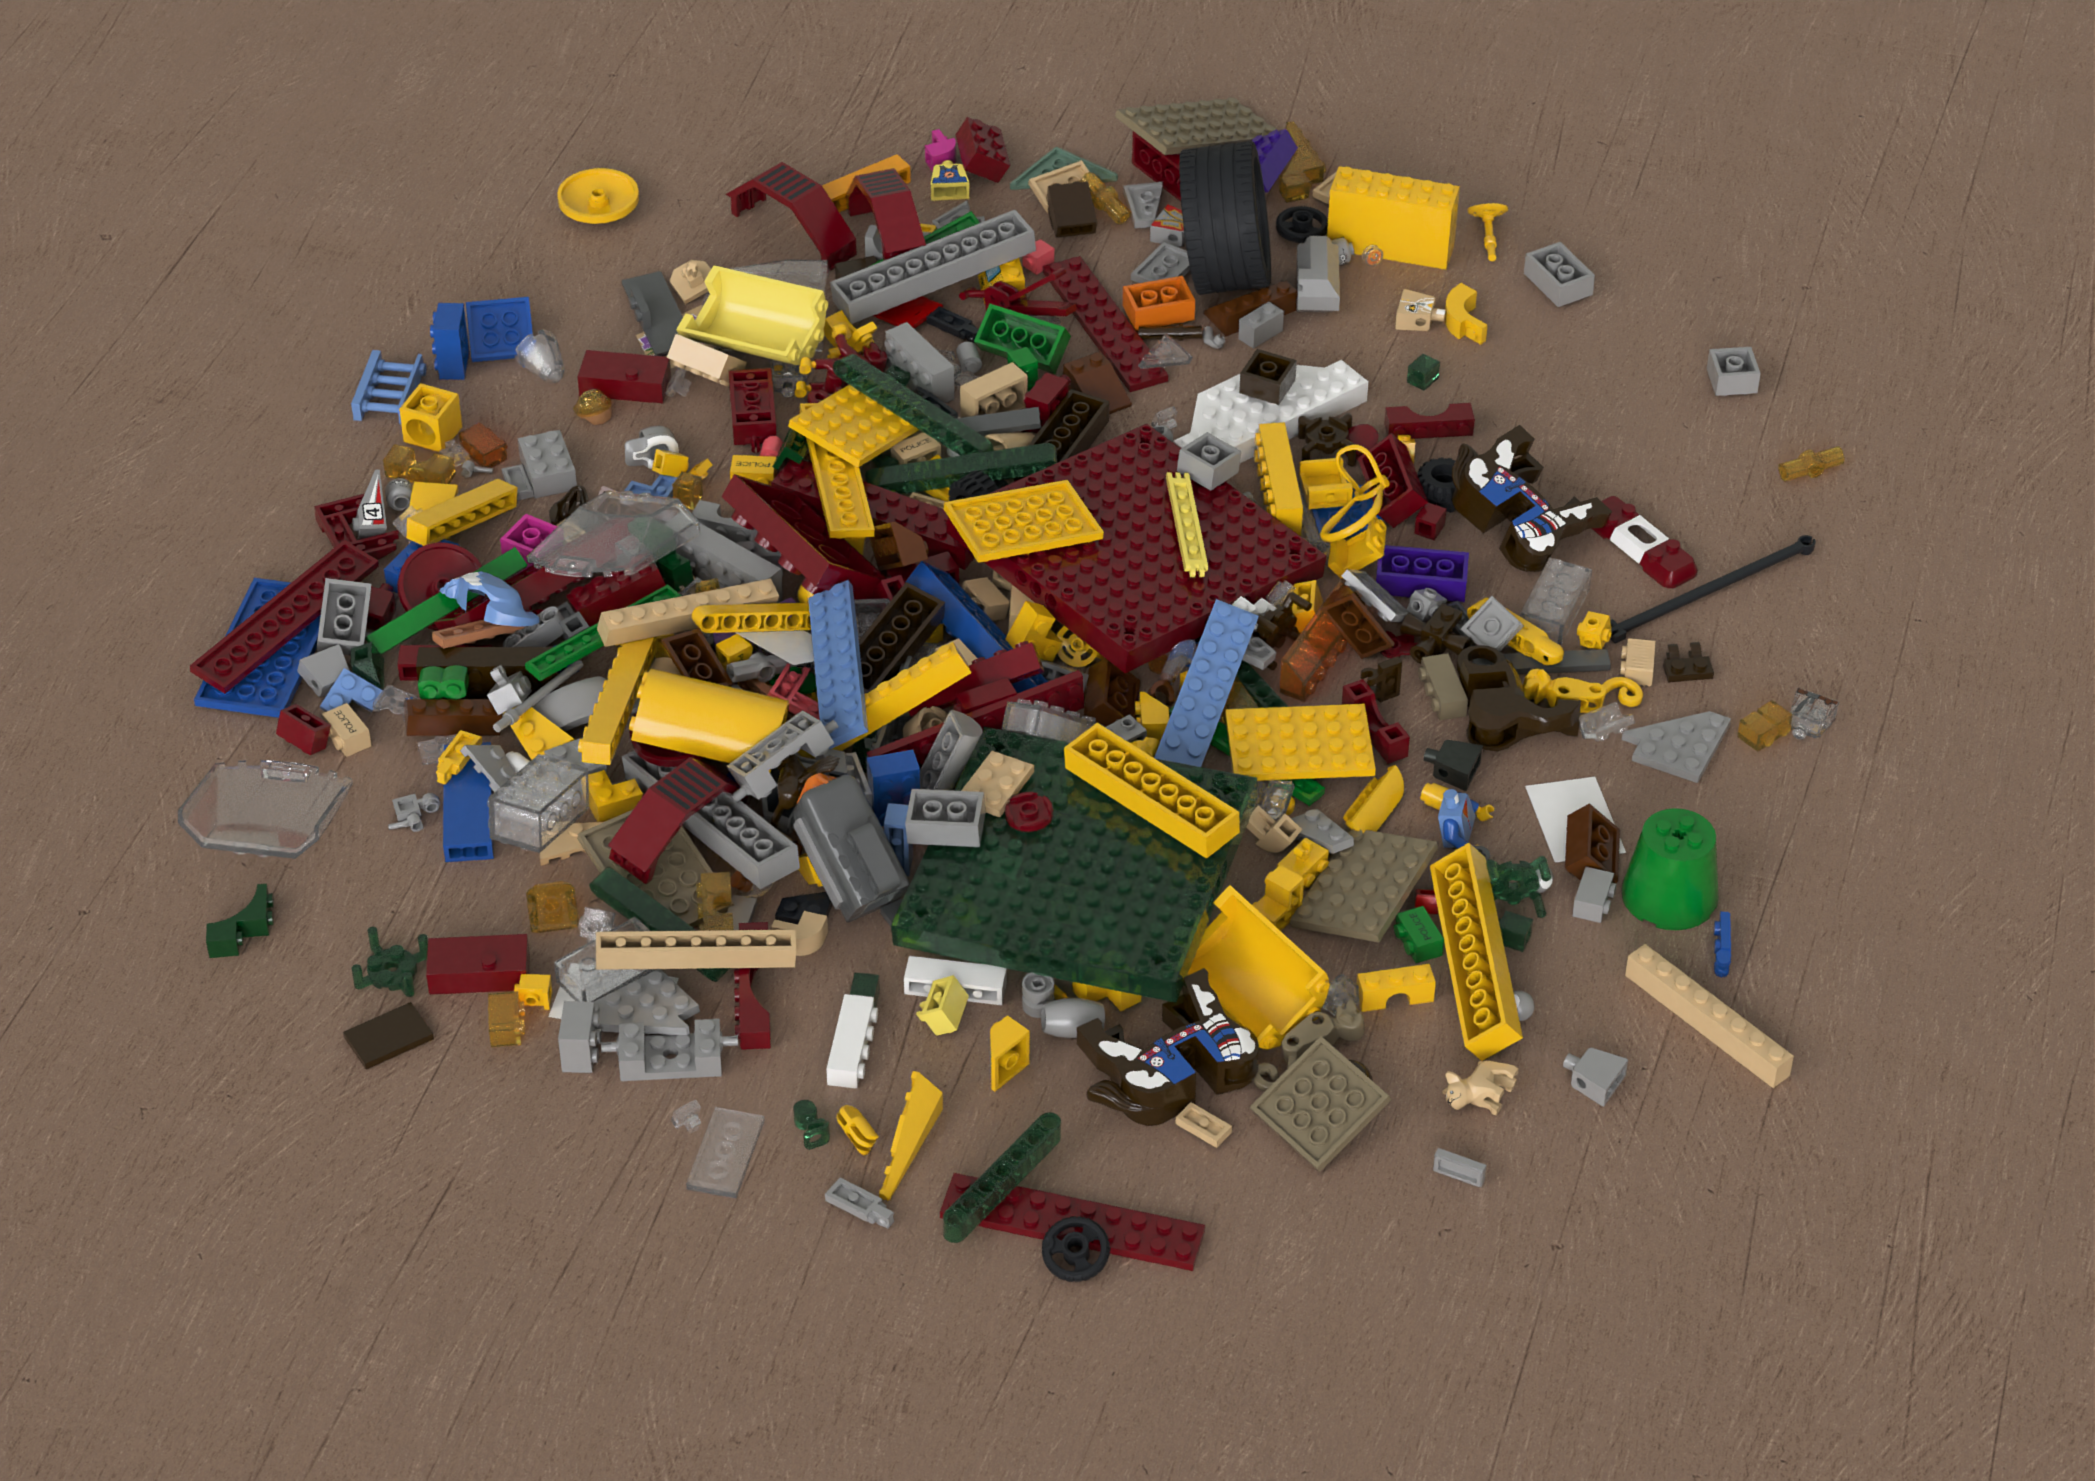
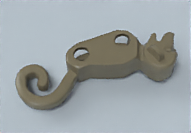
(1346, 1025)

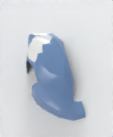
(504, 604)

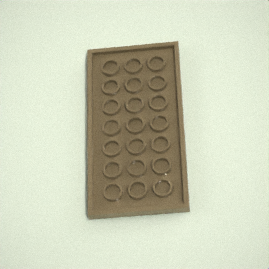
(1194, 124)

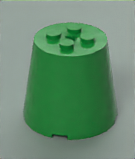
(1673, 871)

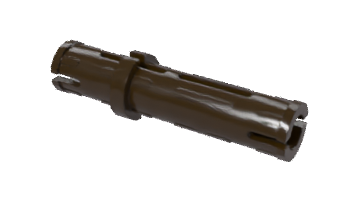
(1175, 332)

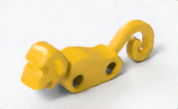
(1539, 685)

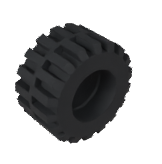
(1438, 482)
(971, 485)

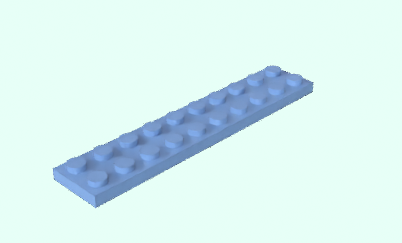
(838, 662)
(1207, 685)

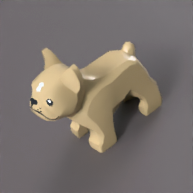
(1481, 1086)

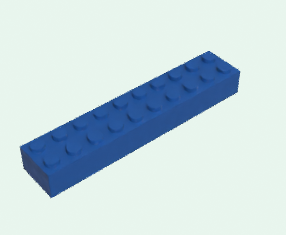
(966, 618)

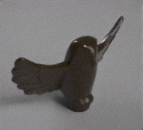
(792, 780)

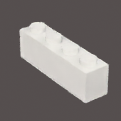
(980, 981)
(851, 1041)

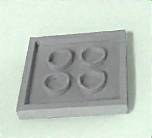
(1375, 595)

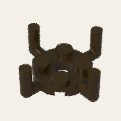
(1318, 436)
(1279, 623)

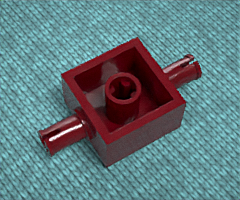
(1047, 395)

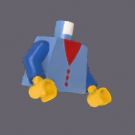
(1458, 817)

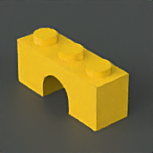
(1379, 986)

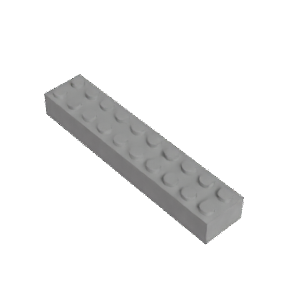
(933, 266)
(729, 829)

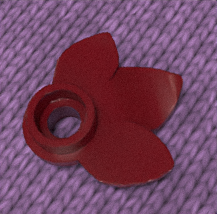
(1401, 647)

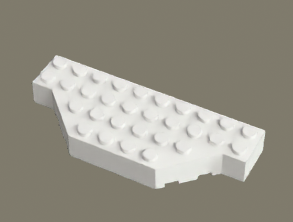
(1237, 416)

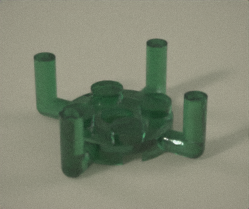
(1526, 885)
(388, 958)

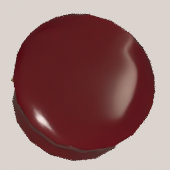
(1362, 435)

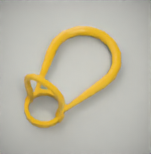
(1359, 496)

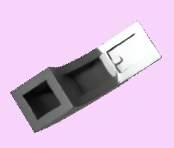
(573, 622)

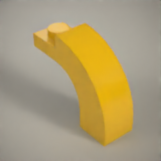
(1457, 317)
(855, 337)

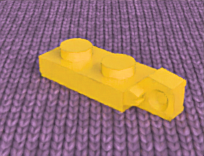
(452, 759)

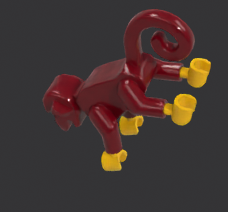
(832, 384)

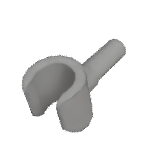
(469, 467)
(413, 821)

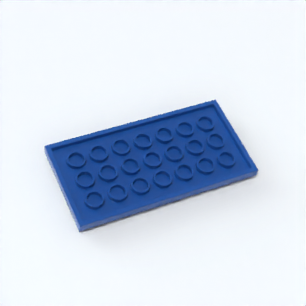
(276, 679)

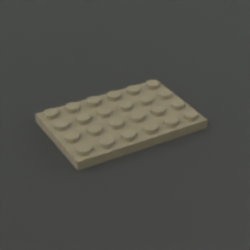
(674, 874)
(1364, 885)

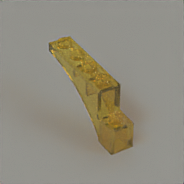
(1304, 168)

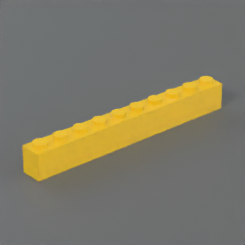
(616, 701)

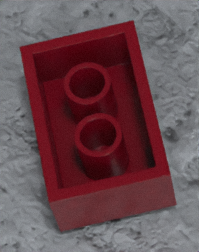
(982, 149)

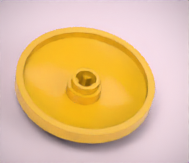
(598, 195)

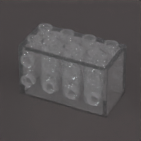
(538, 803)

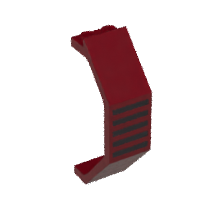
(808, 203)
(892, 208)
(663, 813)

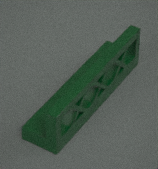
(793, 447)

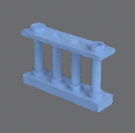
(372, 377)

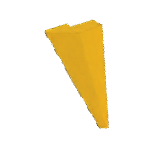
(918, 1117)

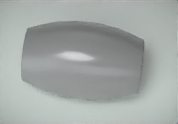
(1065, 1015)

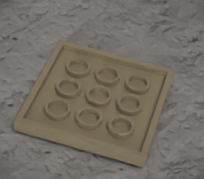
(1320, 1103)

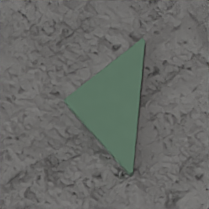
(1057, 159)

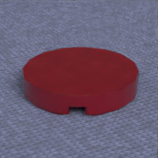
(1029, 812)

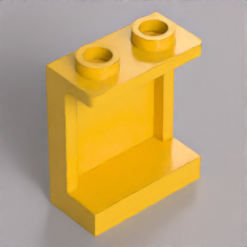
(1324, 484)
(1358, 550)

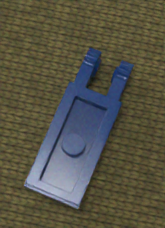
(1722, 945)

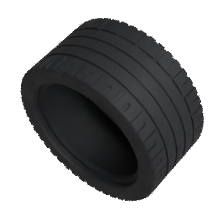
(1225, 217)

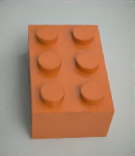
(1159, 302)

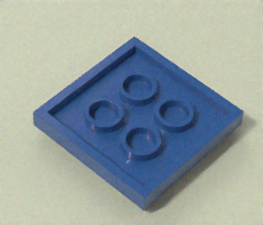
(497, 327)
(1356, 512)

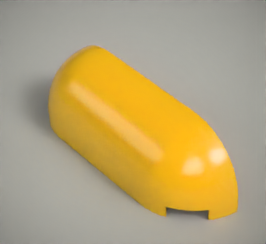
(1375, 802)

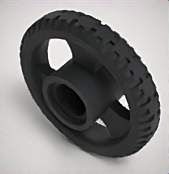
(1301, 223)
(1083, 1269)

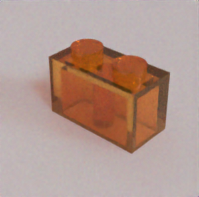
(483, 445)

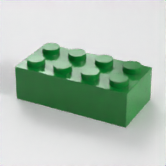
(1009, 330)

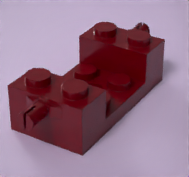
(752, 406)

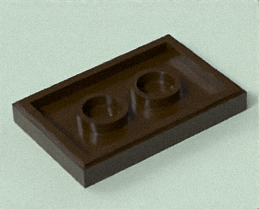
(388, 1035)

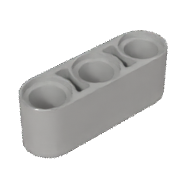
(539, 634)

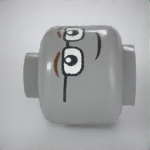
(1345, 250)
(398, 494)

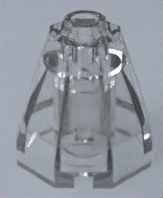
(541, 356)

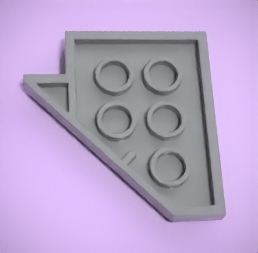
(1679, 745)
(649, 1000)

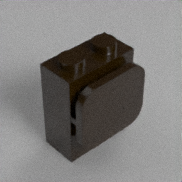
(1071, 209)

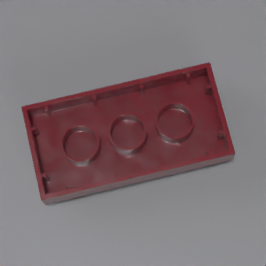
(801, 536)

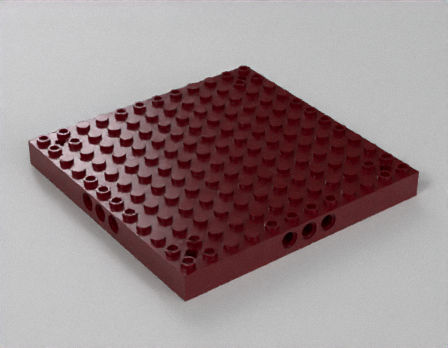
(1131, 587)

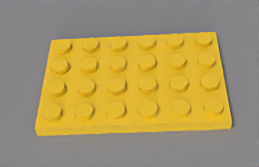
(852, 426)
(1023, 521)
(1300, 742)

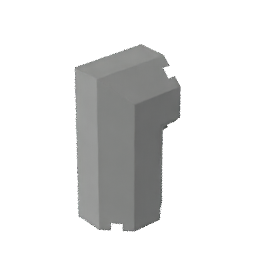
(1318, 275)

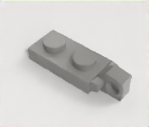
(859, 1203)

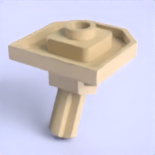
(689, 280)

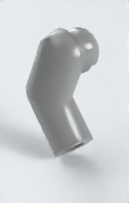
(1215, 342)

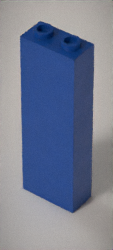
(467, 816)

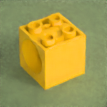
(430, 417)

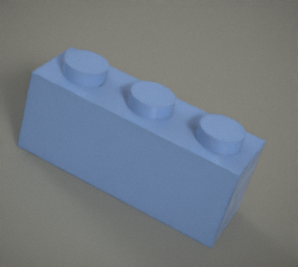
(896, 833)

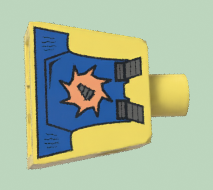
(949, 182)

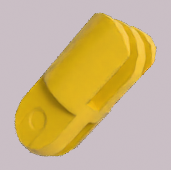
(857, 1128)

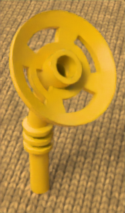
(1487, 213)
(1077, 645)

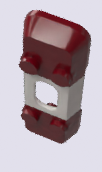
(1661, 560)

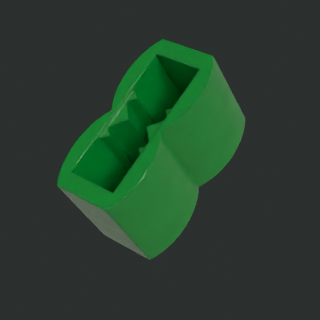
(440, 682)

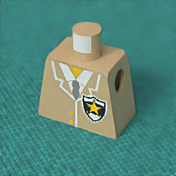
(1417, 311)

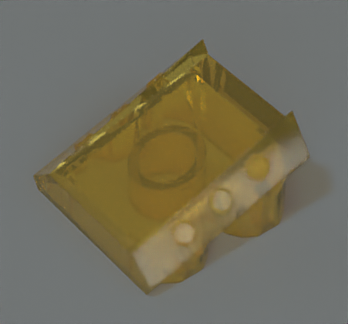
(552, 907)

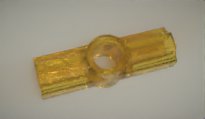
(1106, 199)
(1811, 463)

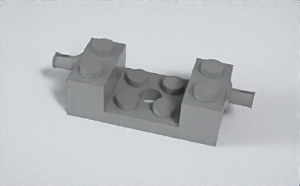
(798, 733)
(644, 1056)

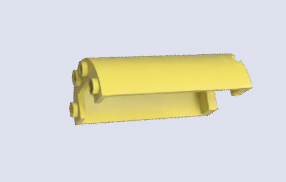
(758, 316)

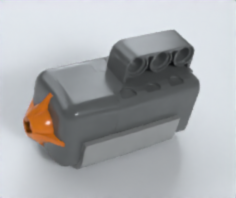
(847, 846)

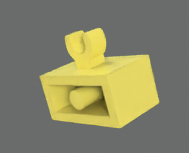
(944, 1005)

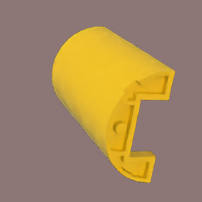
(703, 716)
(1258, 971)

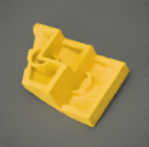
(431, 494)

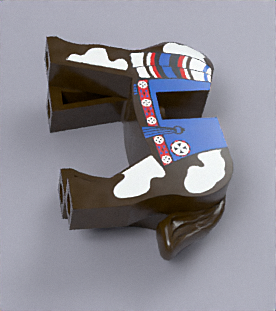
(1499, 488)
(1161, 1080)

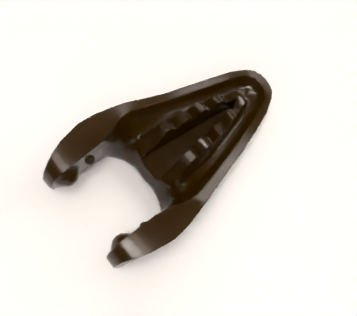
(568, 504)

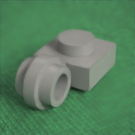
(409, 804)

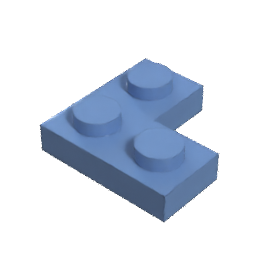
(661, 486)
(350, 688)

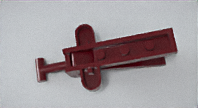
(1009, 297)

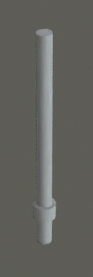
(512, 715)

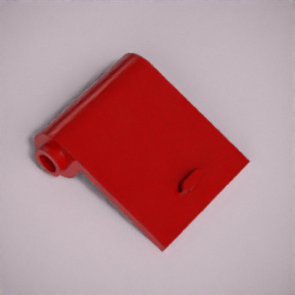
(912, 312)

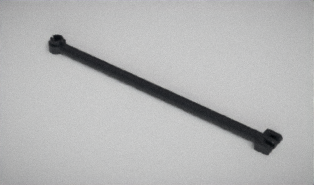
(1802, 546)

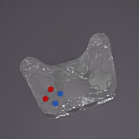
(392, 699)

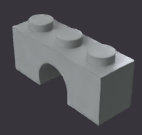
(710, 516)

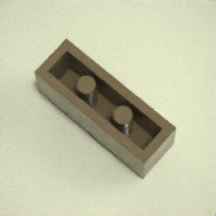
(1443, 687)

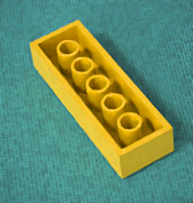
(1278, 475)

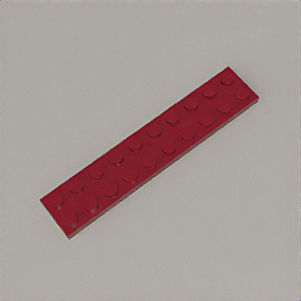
(1105, 323)
(280, 618)
(1061, 692)
(1129, 1231)

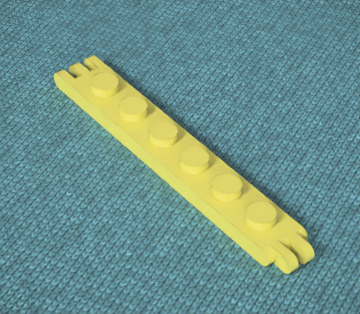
(1187, 524)

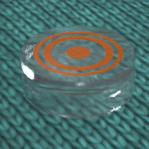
(1372, 255)

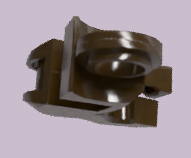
(1498, 706)

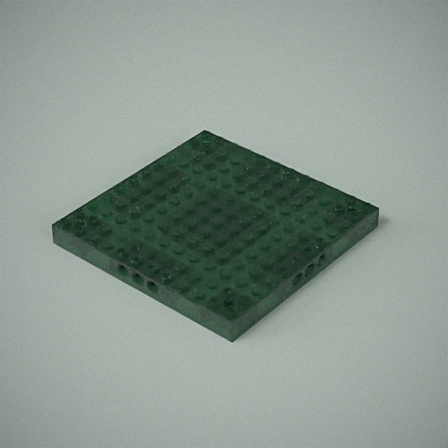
(1086, 896)

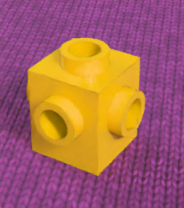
(1594, 630)

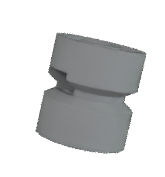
(1036, 992)

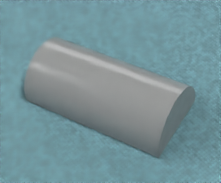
(950, 752)

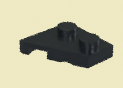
(792, 908)

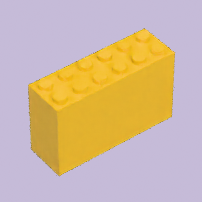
(1399, 214)

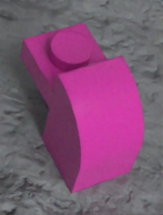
(940, 149)

